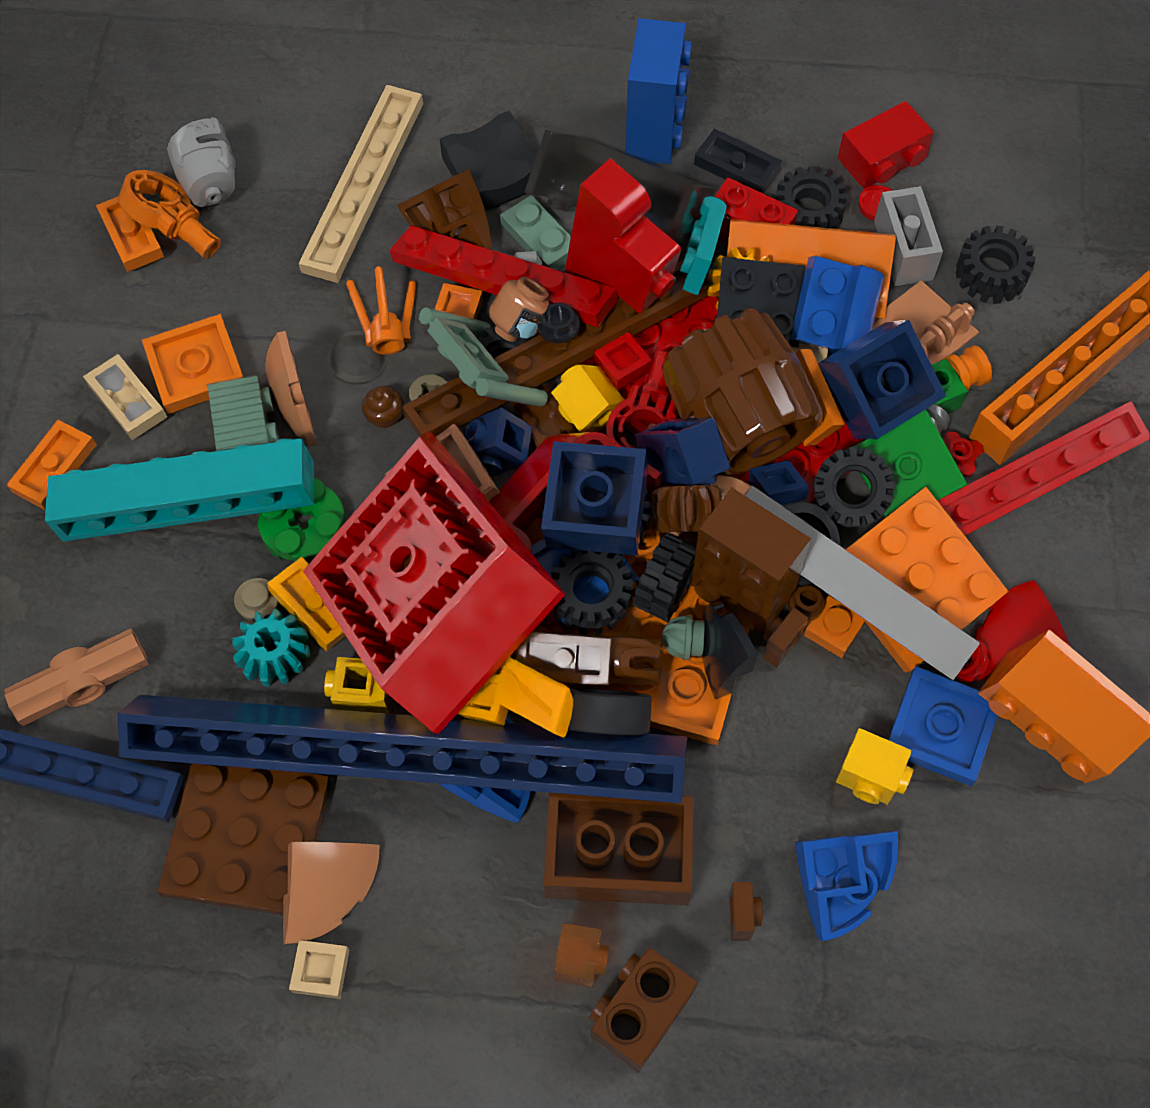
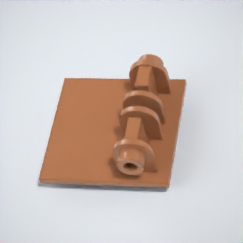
(937, 324)

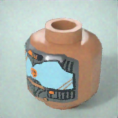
(519, 309)

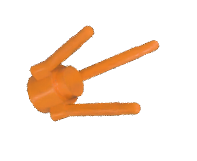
(386, 331)

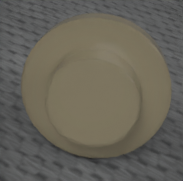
(254, 597)

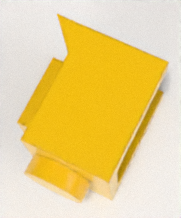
(364, 700)

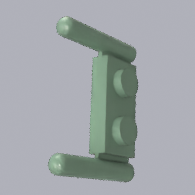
(476, 366)

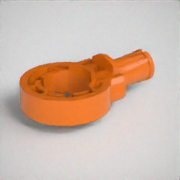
(173, 216)

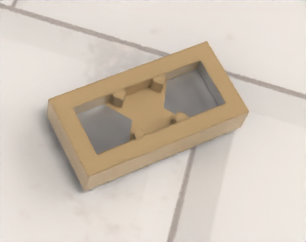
(125, 397)

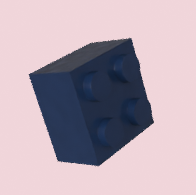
(881, 380)
(595, 498)

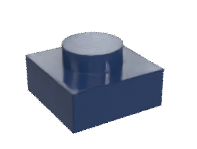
(779, 482)

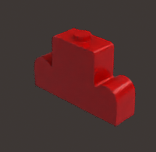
(617, 242)

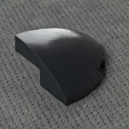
(725, 650)

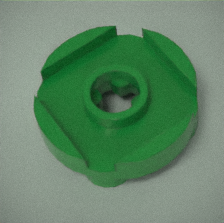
(292, 541)

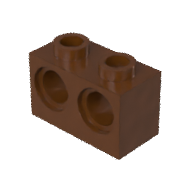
(652, 1014)

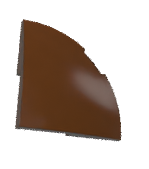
(450, 210)

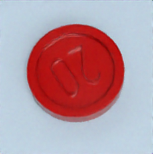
(870, 199)

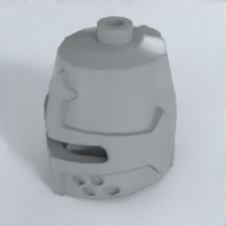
(206, 168)

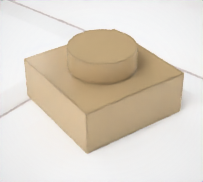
(319, 969)

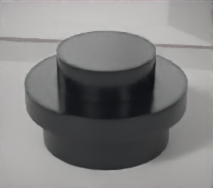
(559, 323)

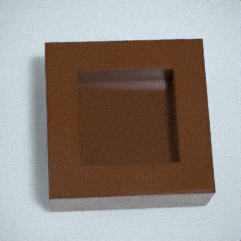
(744, 911)

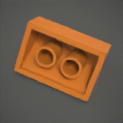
(1067, 707)

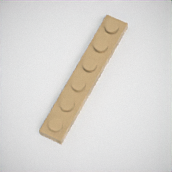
(361, 184)

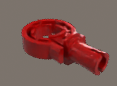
(653, 394)

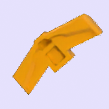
(525, 693)

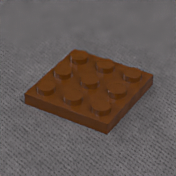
(237, 833)

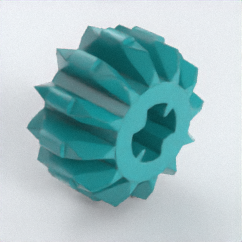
(274, 630)

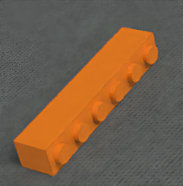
(1065, 373)

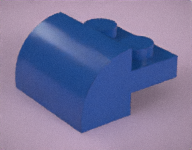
(836, 304)

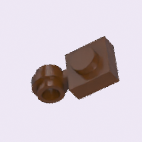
(785, 633)

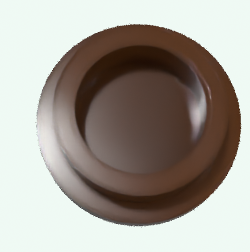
(383, 406)

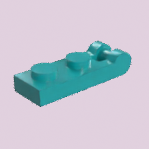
(702, 243)

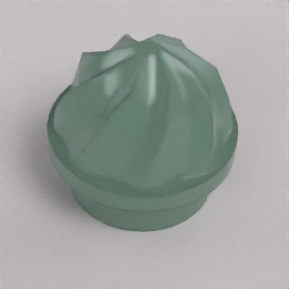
(684, 637)

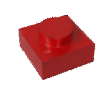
(623, 360)

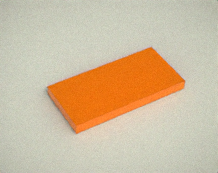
(797, 243)

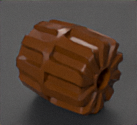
(749, 384)

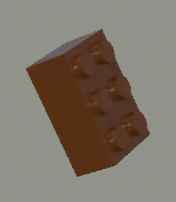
(748, 560)
(619, 850)

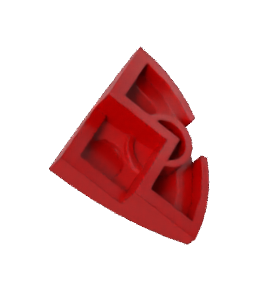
(1016, 620)

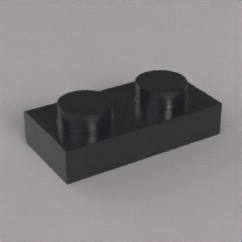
(737, 160)

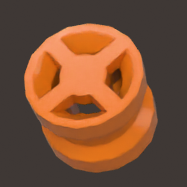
(971, 366)

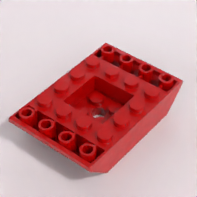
(457, 606)

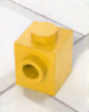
(586, 397)
(875, 768)

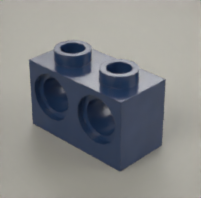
(685, 451)

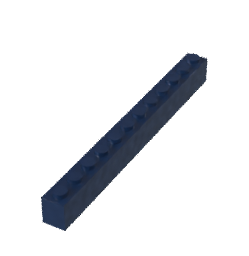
(402, 748)

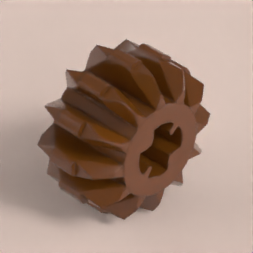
(683, 507)

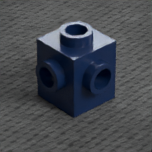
(499, 440)

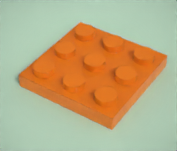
(931, 561)

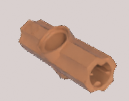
(76, 677)

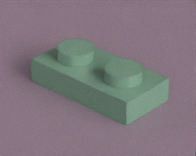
(537, 232)

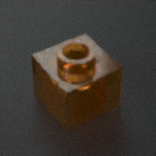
(580, 955)

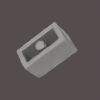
(917, 242)

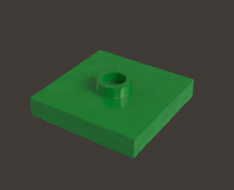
(916, 459)

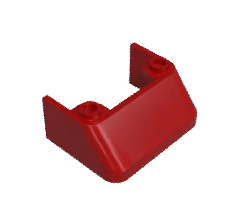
(525, 491)

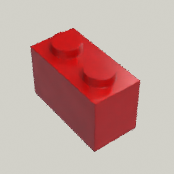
(885, 145)

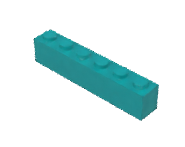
(180, 490)

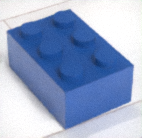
(657, 90)

